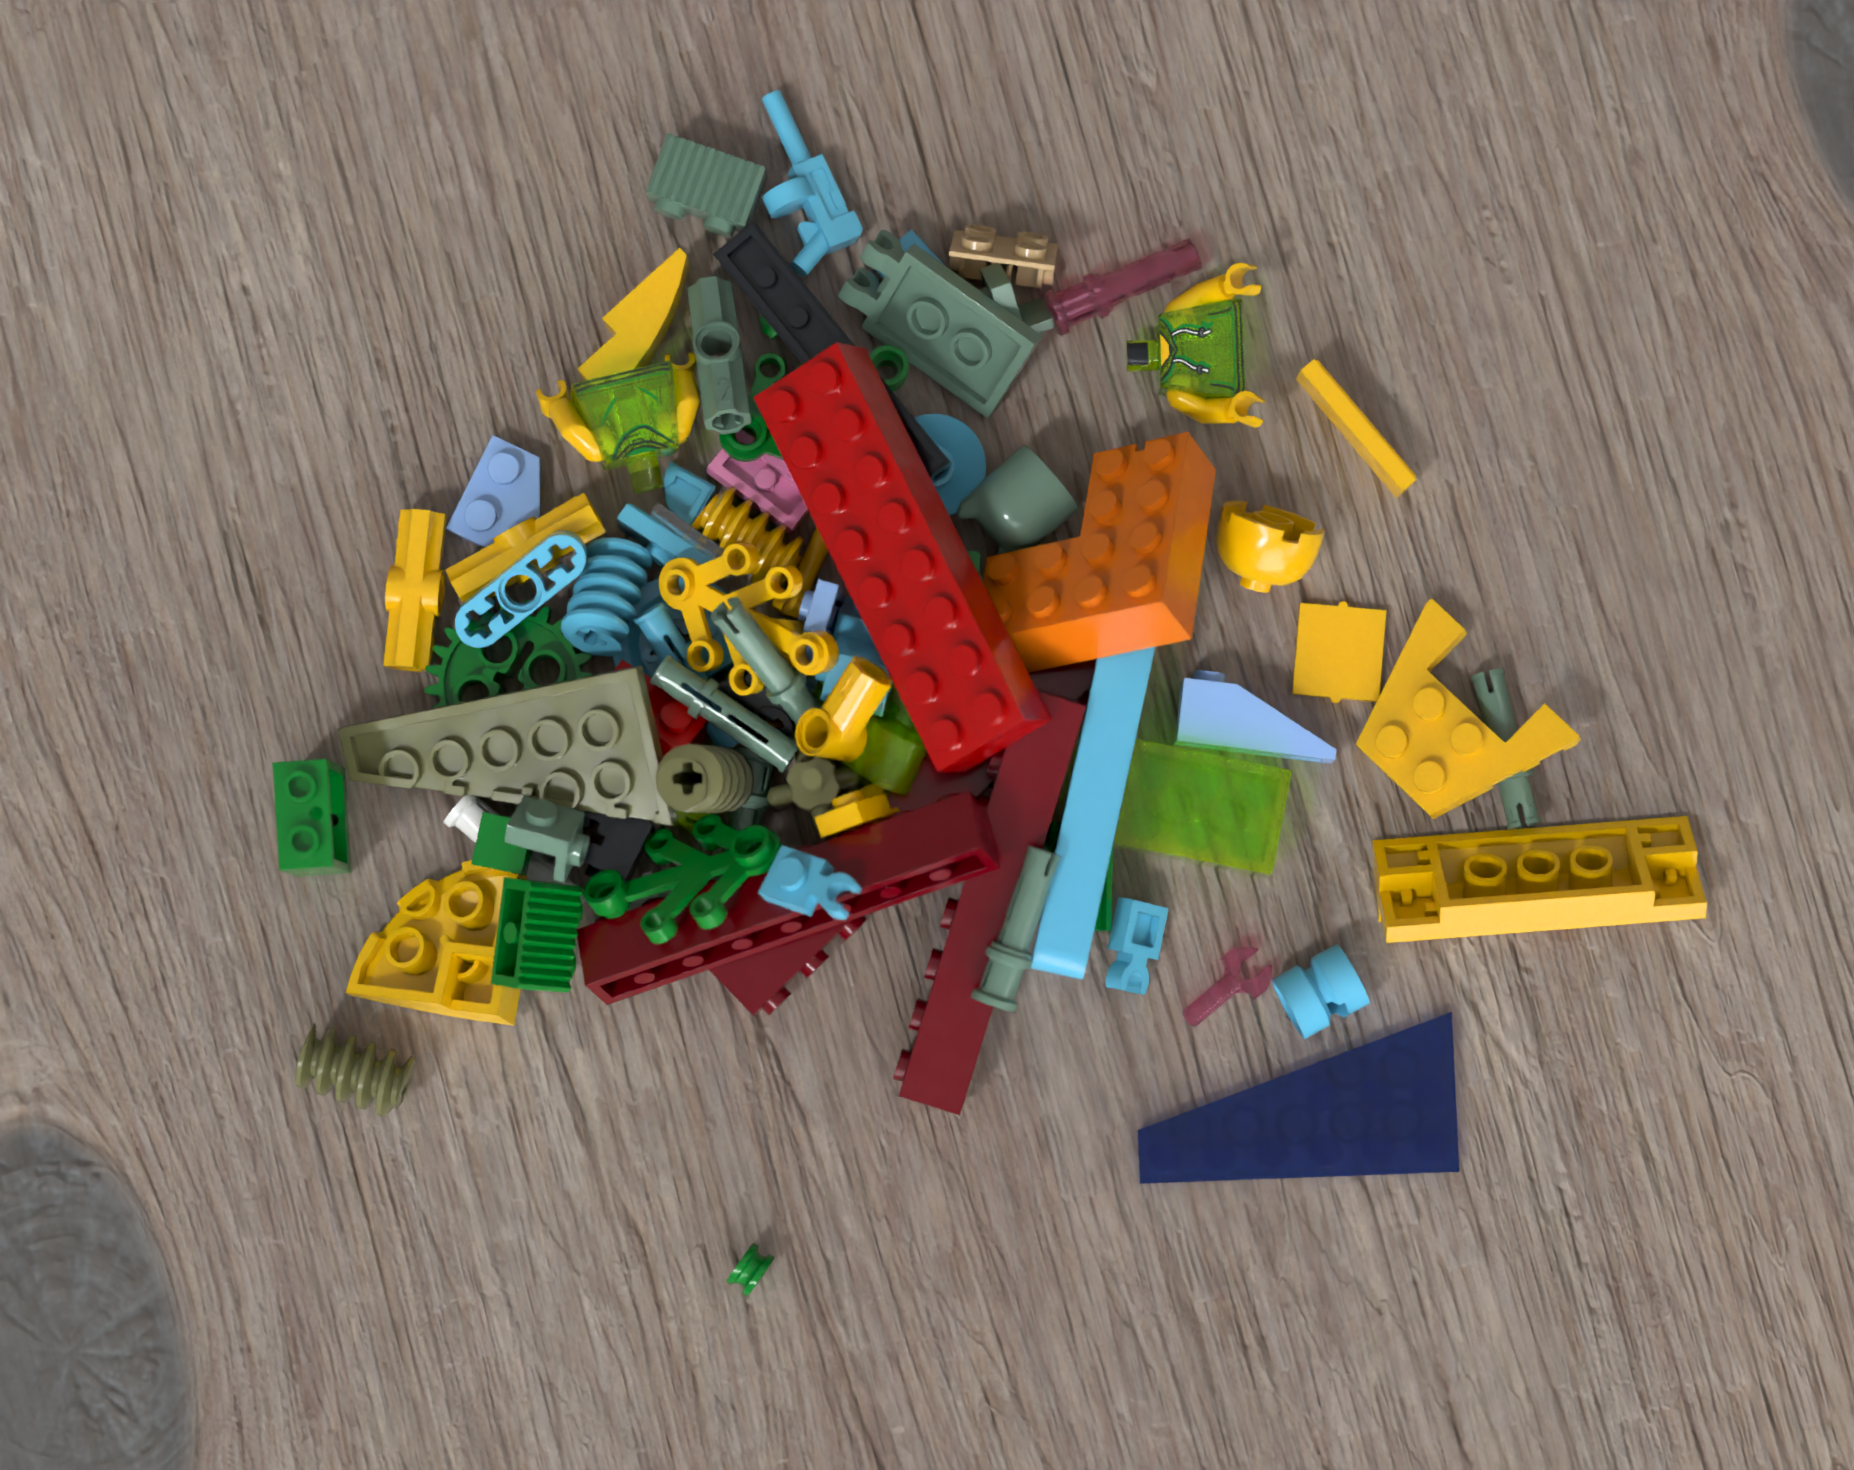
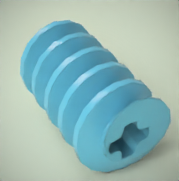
(606, 595)

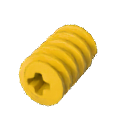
(732, 525)

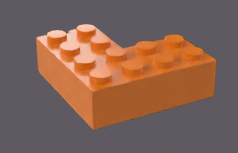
(1129, 572)

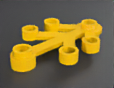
(700, 595)

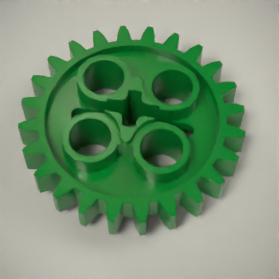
(469, 665)

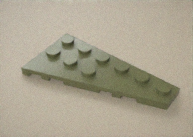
(565, 742)

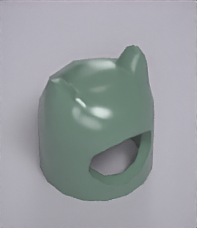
(1019, 502)

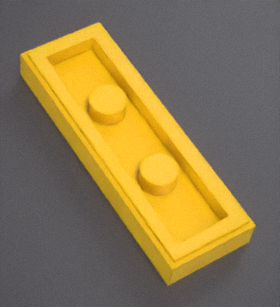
(1356, 428)

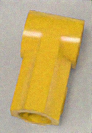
(839, 726)

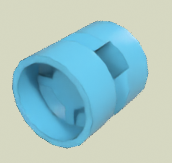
(1320, 991)

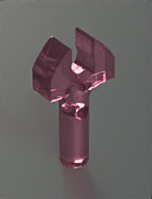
(1228, 986)

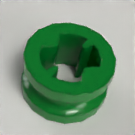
(750, 1269)

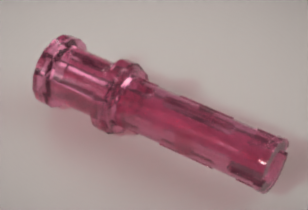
(1100, 293)

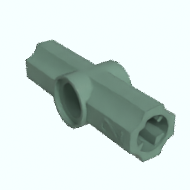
(721, 377)

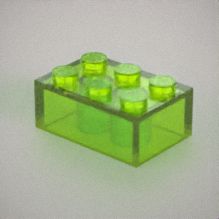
(1202, 808)

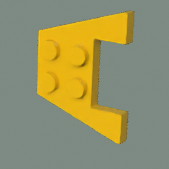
(1434, 741)

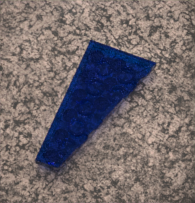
(1347, 1115)

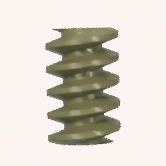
(704, 779)
(353, 1072)

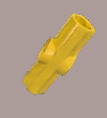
(480, 568)
(415, 590)

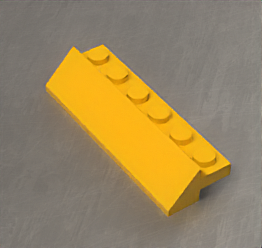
(1537, 879)

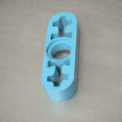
(499, 624)

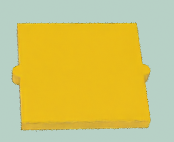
(1339, 652)

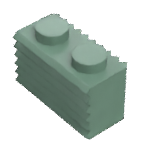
(705, 185)

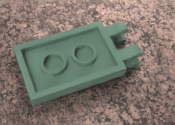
(940, 322)

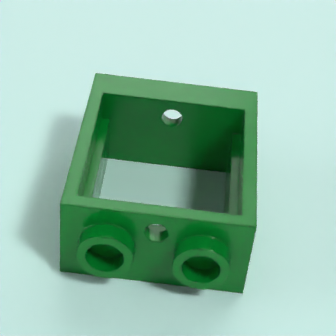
(304, 801)

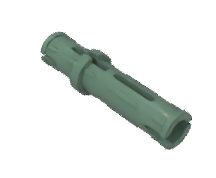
(672, 677)
(783, 683)
(1499, 717)

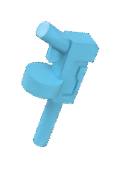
(810, 188)

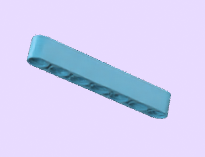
(1091, 812)

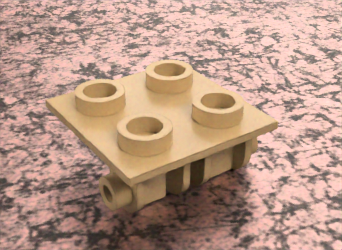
(1028, 251)

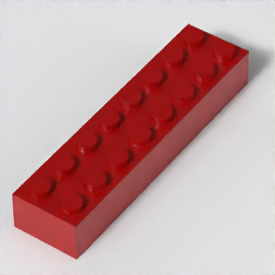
(901, 558)

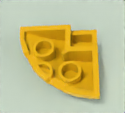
(441, 950)

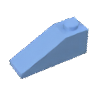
(1234, 720)

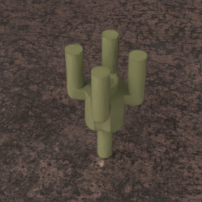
(813, 785)

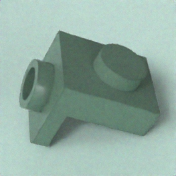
(1000, 290)
(549, 830)

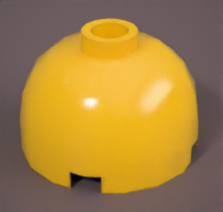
(1266, 545)

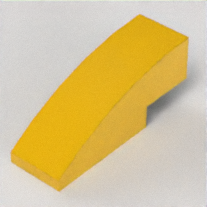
(640, 320)

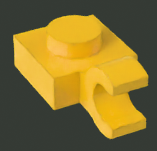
(855, 809)

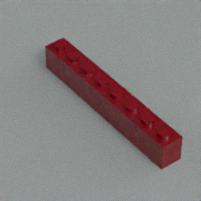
(1019, 815)
(888, 860)

